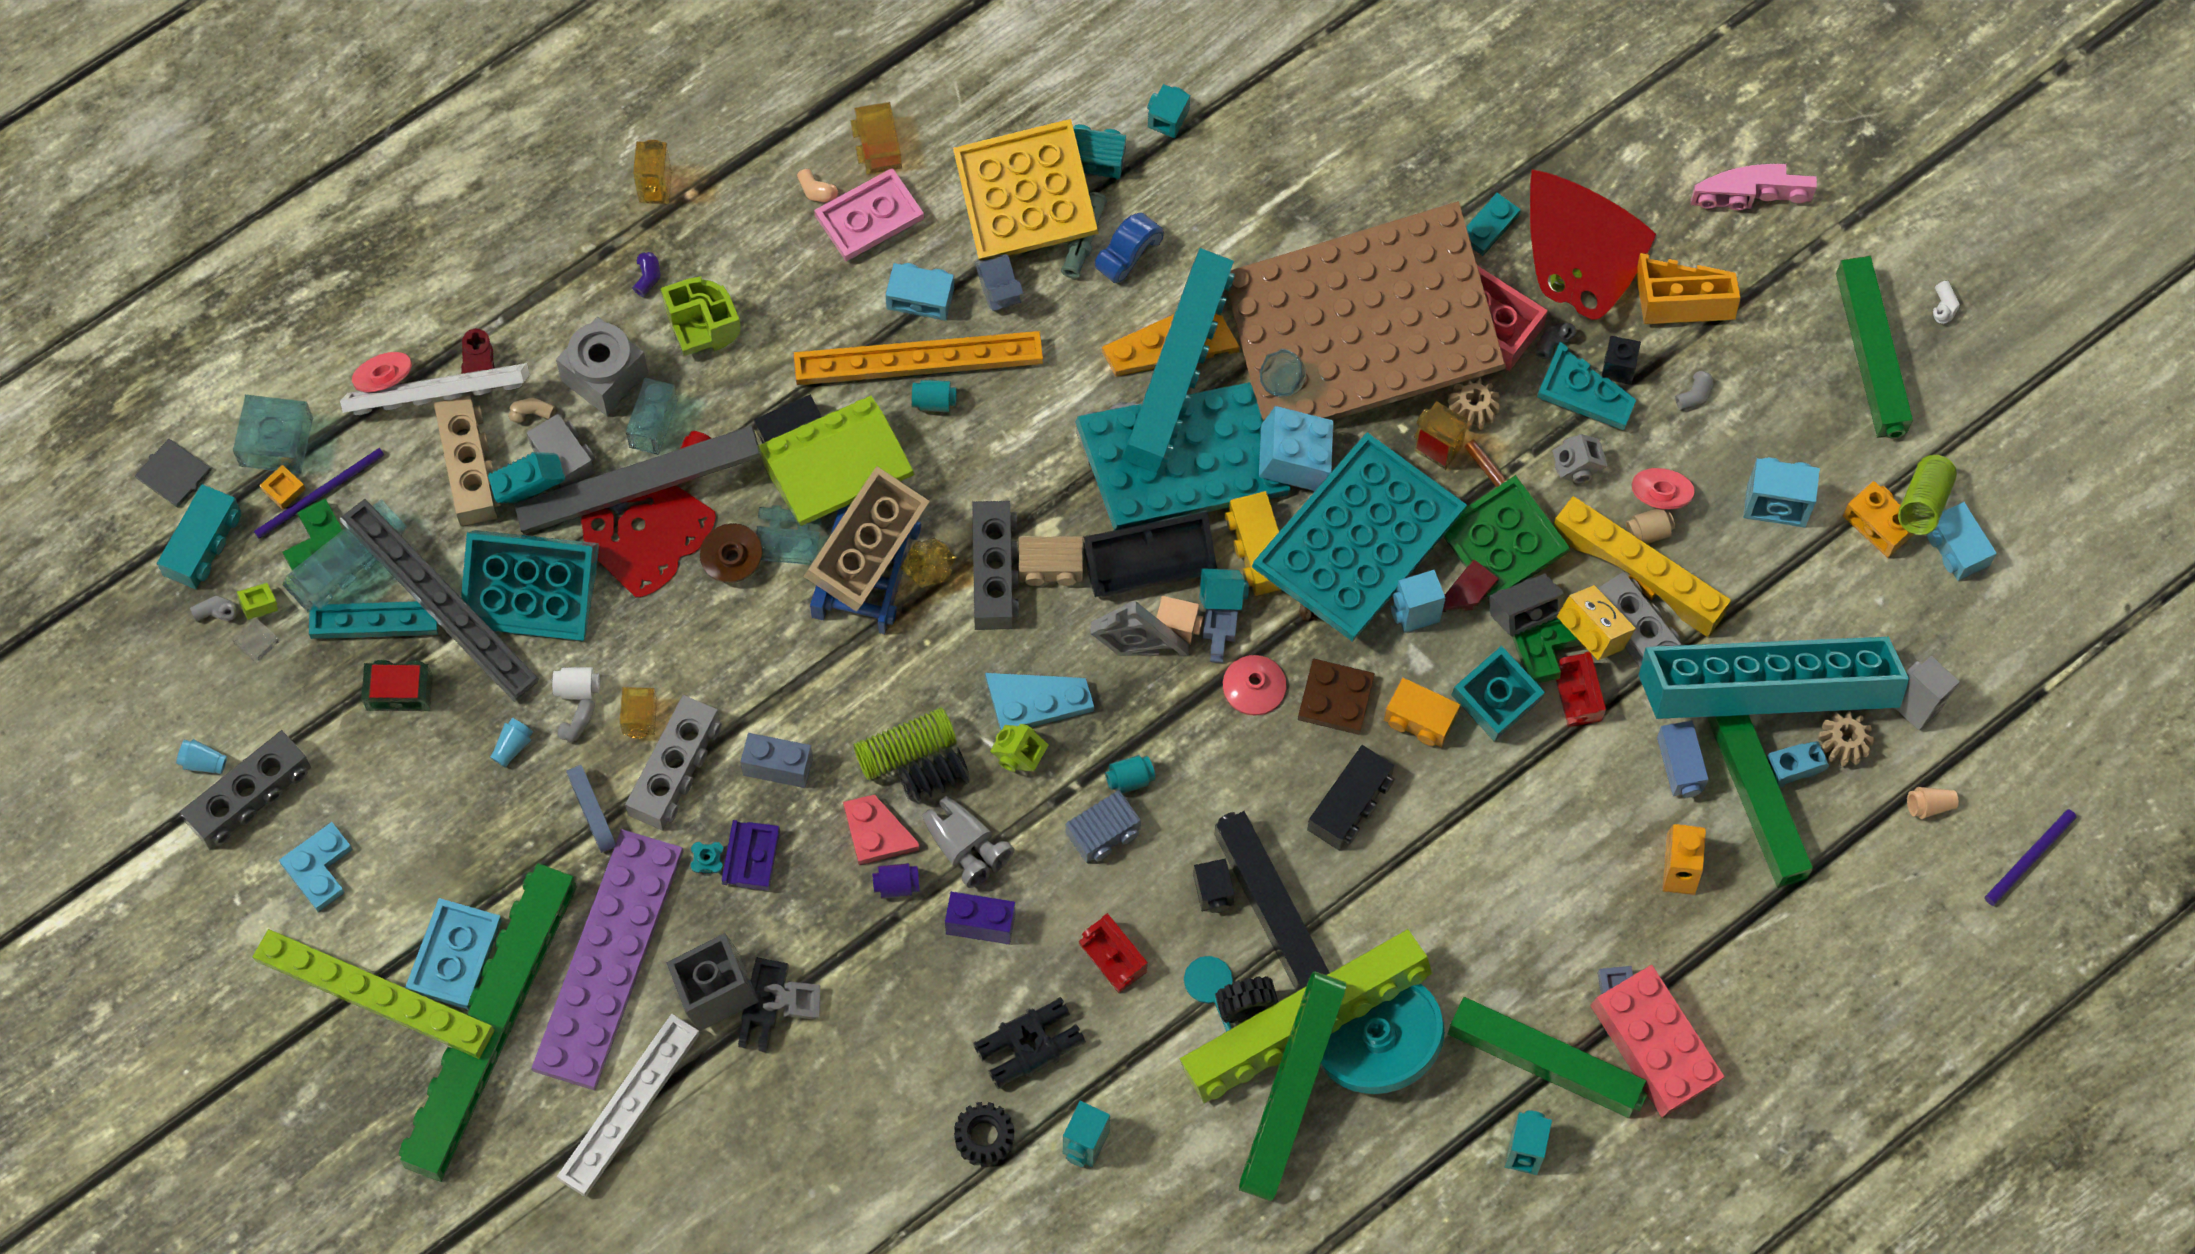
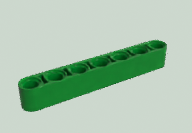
(1292, 1086)

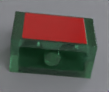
(397, 686)

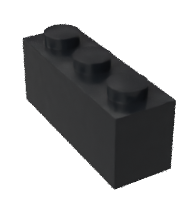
(1351, 798)

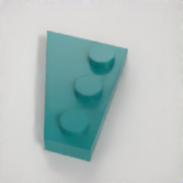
(1582, 390)

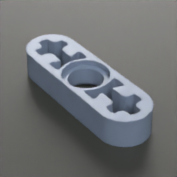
(591, 808)

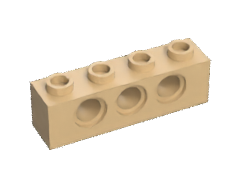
(452, 417)

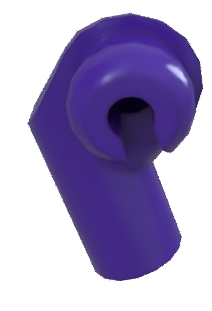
(650, 273)

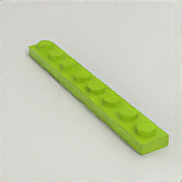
(373, 993)

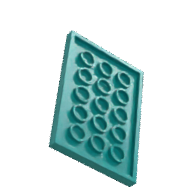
(1209, 465)
(1359, 536)

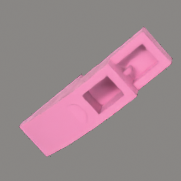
(1741, 185)

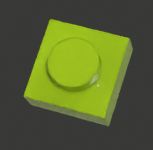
(257, 601)

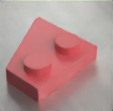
(876, 831)

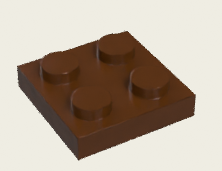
(1336, 696)

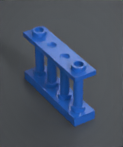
(887, 612)

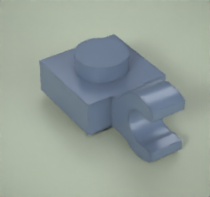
(1220, 627)

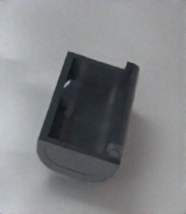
(1149, 554)

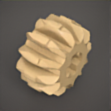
(1486, 402)
(1833, 741)

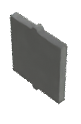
(173, 472)

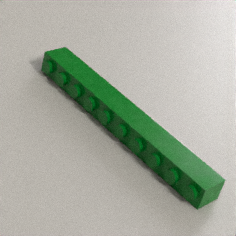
(497, 1003)

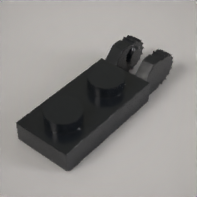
(764, 974)

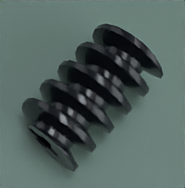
(933, 774)

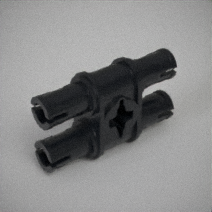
(1025, 1059)

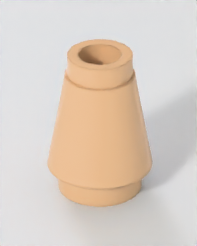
(1931, 801)

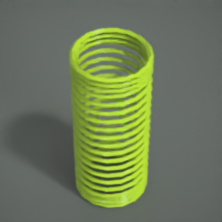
(1918, 493)
(868, 762)

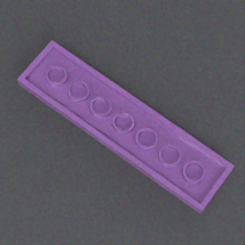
(607, 960)

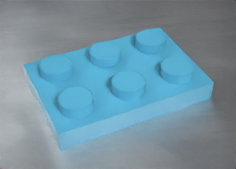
(453, 953)

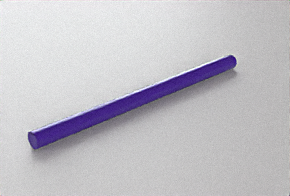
(318, 493)

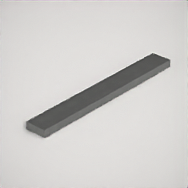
(637, 480)
(439, 600)

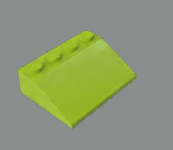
(832, 458)

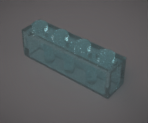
(334, 565)

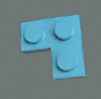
(309, 865)

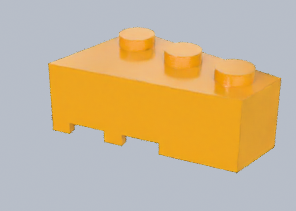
(1685, 293)

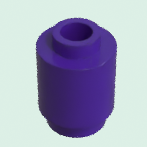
(896, 880)

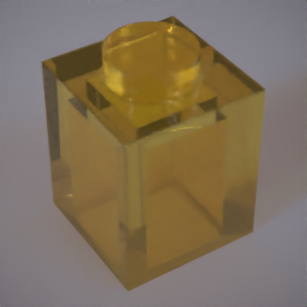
(638, 712)

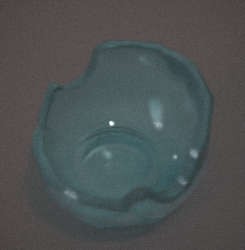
(1282, 373)

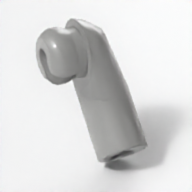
(1699, 393)
(216, 607)
(582, 717)

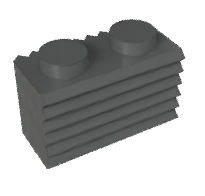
(1526, 604)

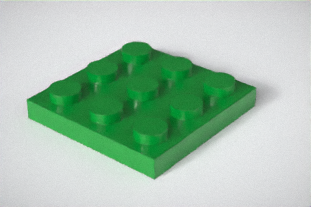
(1506, 535)

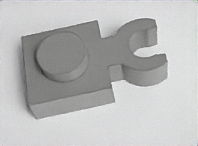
(798, 999)

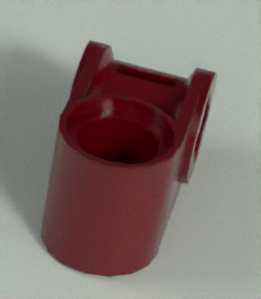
(478, 359)

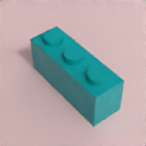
(199, 537)

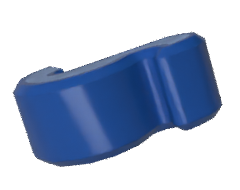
(1127, 246)

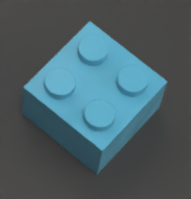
(1296, 448)
(1781, 492)

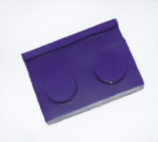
(750, 855)

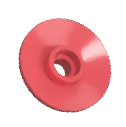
(381, 372)
(1662, 488)
(1252, 698)

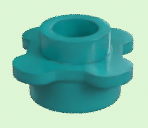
(711, 865)

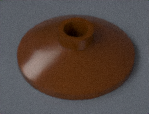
(730, 540)

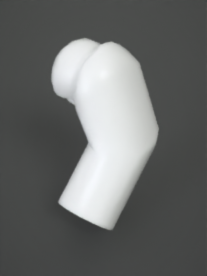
(1948, 305)

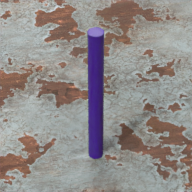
(2030, 857)

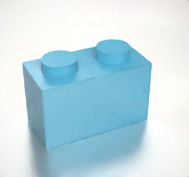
(920, 291)
(1961, 542)
(1418, 601)

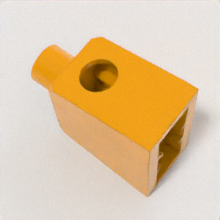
(1683, 854)

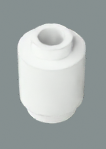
(576, 683)

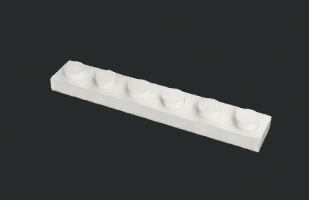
(448, 387)
(628, 1105)

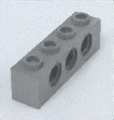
(1627, 592)
(688, 717)

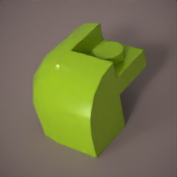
(700, 314)

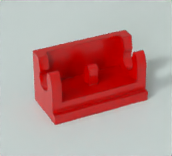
(1580, 690)
(1113, 953)

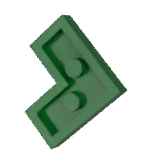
(321, 528)
(1537, 647)

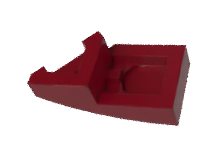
(1470, 588)

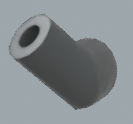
(1552, 336)

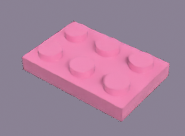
(869, 214)

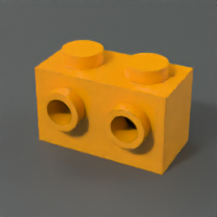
(1876, 518)

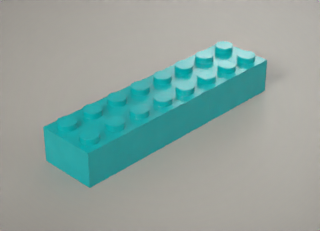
(1773, 677)

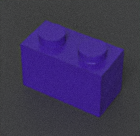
(980, 918)

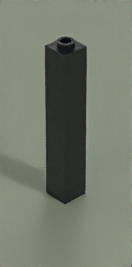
(1269, 898)

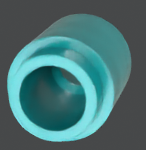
(933, 395)
(1130, 774)

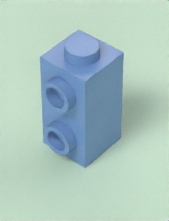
(1682, 759)

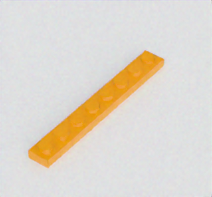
(918, 358)

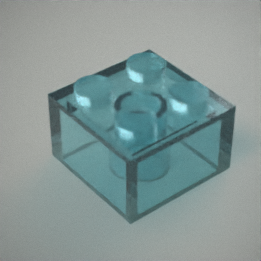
(273, 433)

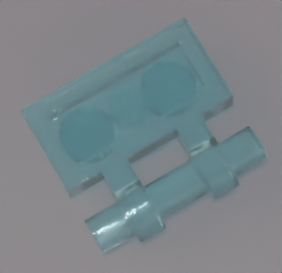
(787, 544)

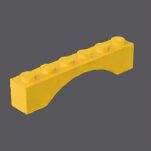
(1685, 593)

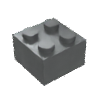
(712, 982)

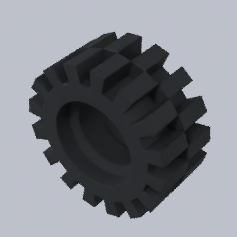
(1245, 999)
(984, 1114)

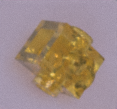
(928, 562)

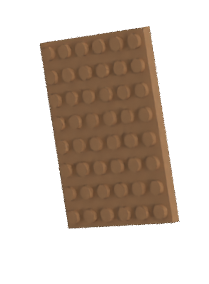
(1370, 315)

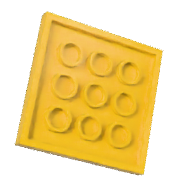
(1025, 190)

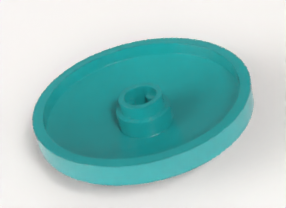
(1388, 1044)

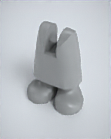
(960, 834)

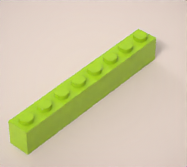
(1262, 1039)

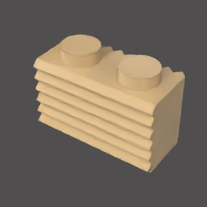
(1050, 559)

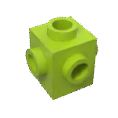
(1018, 748)

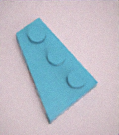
(1037, 699)

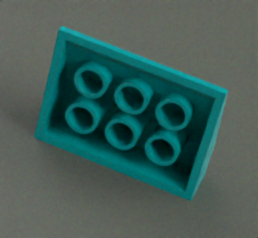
(530, 583)

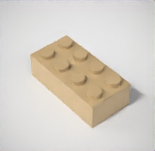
(866, 539)

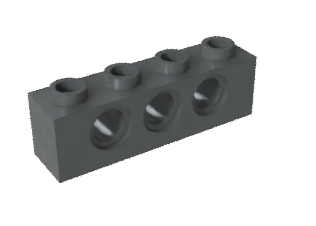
(988, 611)
(251, 772)

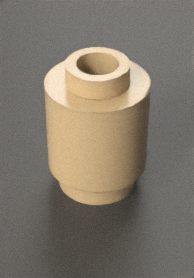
(1651, 525)

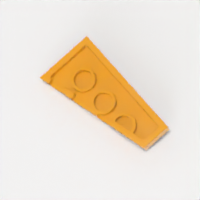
(1142, 348)

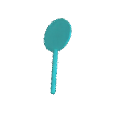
(1205, 978)

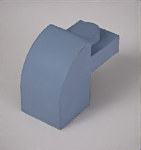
(999, 282)

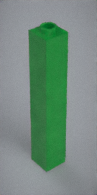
(1874, 347)
(1761, 798)
(1547, 1058)

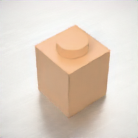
(1180, 617)

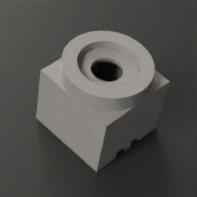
(601, 365)

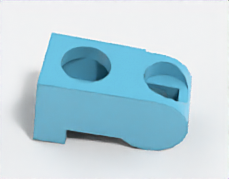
(1797, 762)

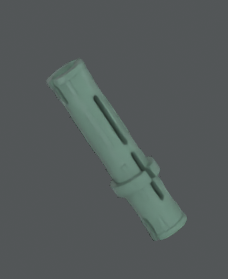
(1074, 263)

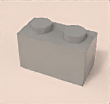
(560, 438)
(1926, 691)

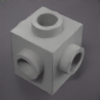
(1579, 458)

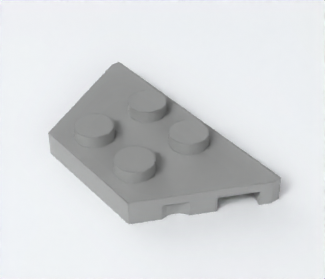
(1136, 631)

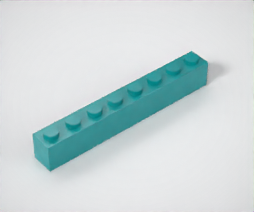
(1178, 361)

